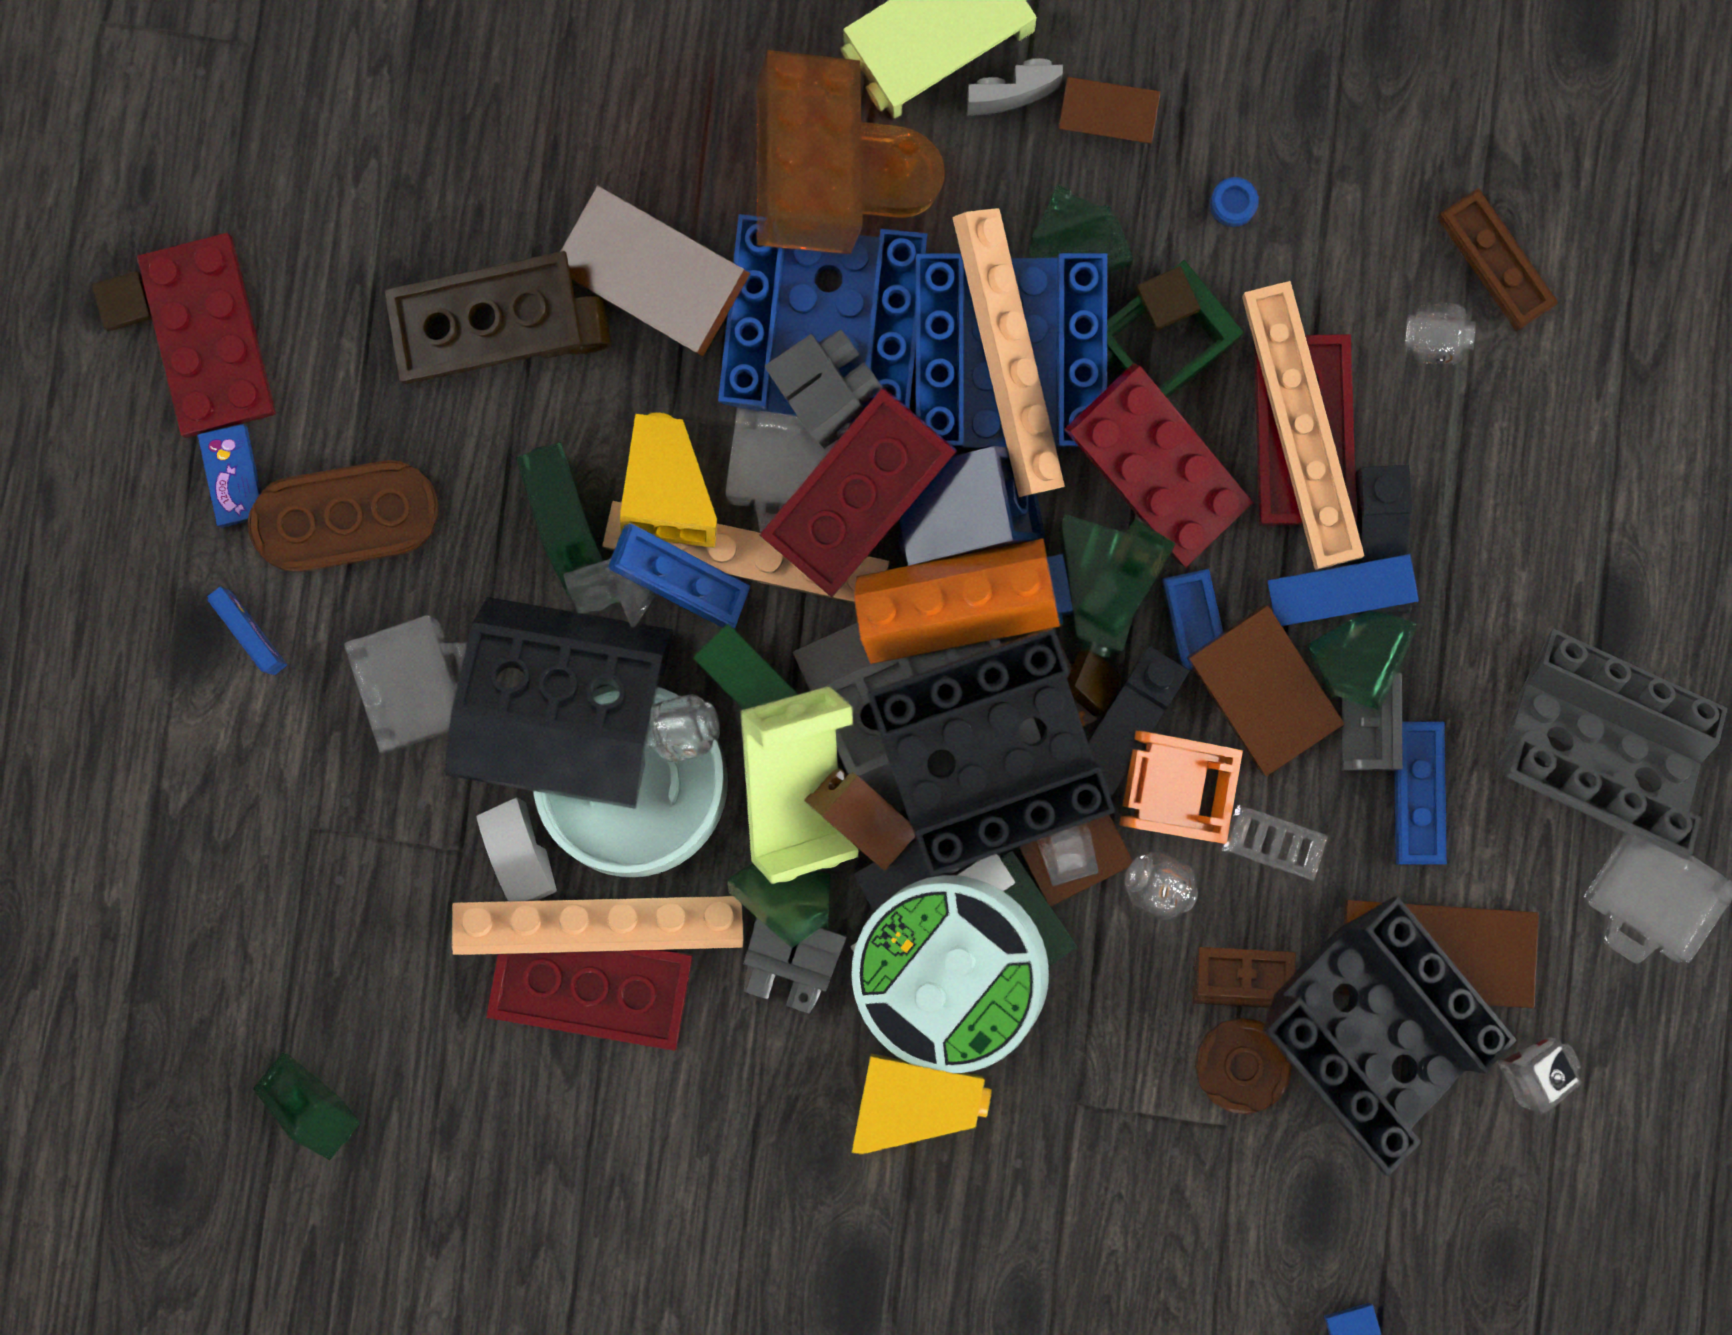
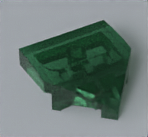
(1080, 227)
(1363, 656)
(788, 908)

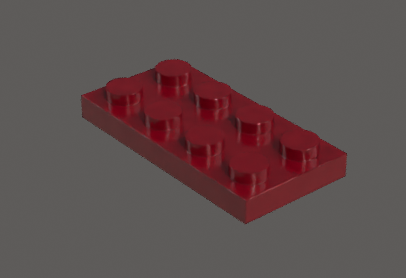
(206, 335)
(1333, 372)
(1158, 464)
(858, 492)
(595, 993)

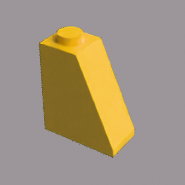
(665, 484)
(915, 1104)

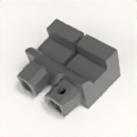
(816, 387)
(810, 968)

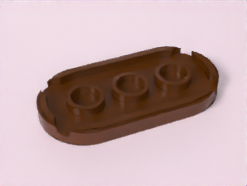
(343, 516)

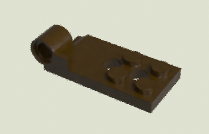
(532, 318)

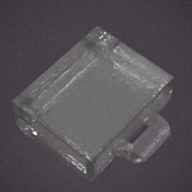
(770, 460)
(406, 681)
(1660, 898)

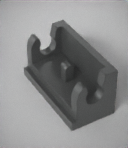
(1373, 737)

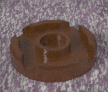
(1241, 1067)

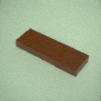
(1497, 259)

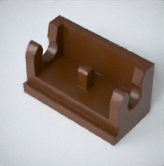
(1109, 110)
(862, 817)
(1240, 976)

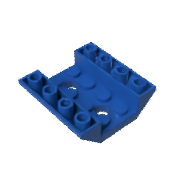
(785, 306)
(1067, 331)

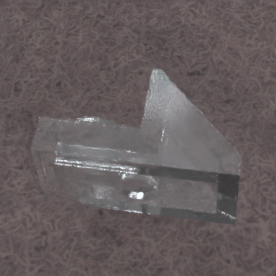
(598, 587)

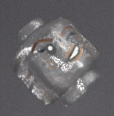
(1439, 333)
(682, 728)
(1161, 885)

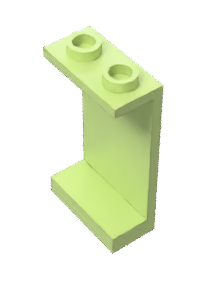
(920, 42)
(786, 758)

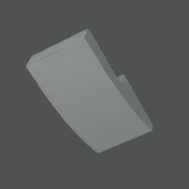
(1030, 83)
(514, 854)

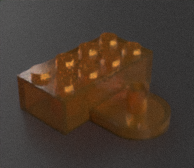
(824, 164)

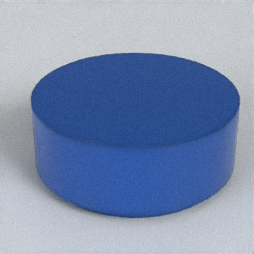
(1234, 202)

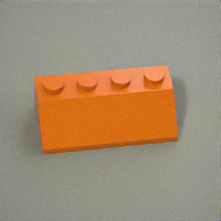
(955, 601)

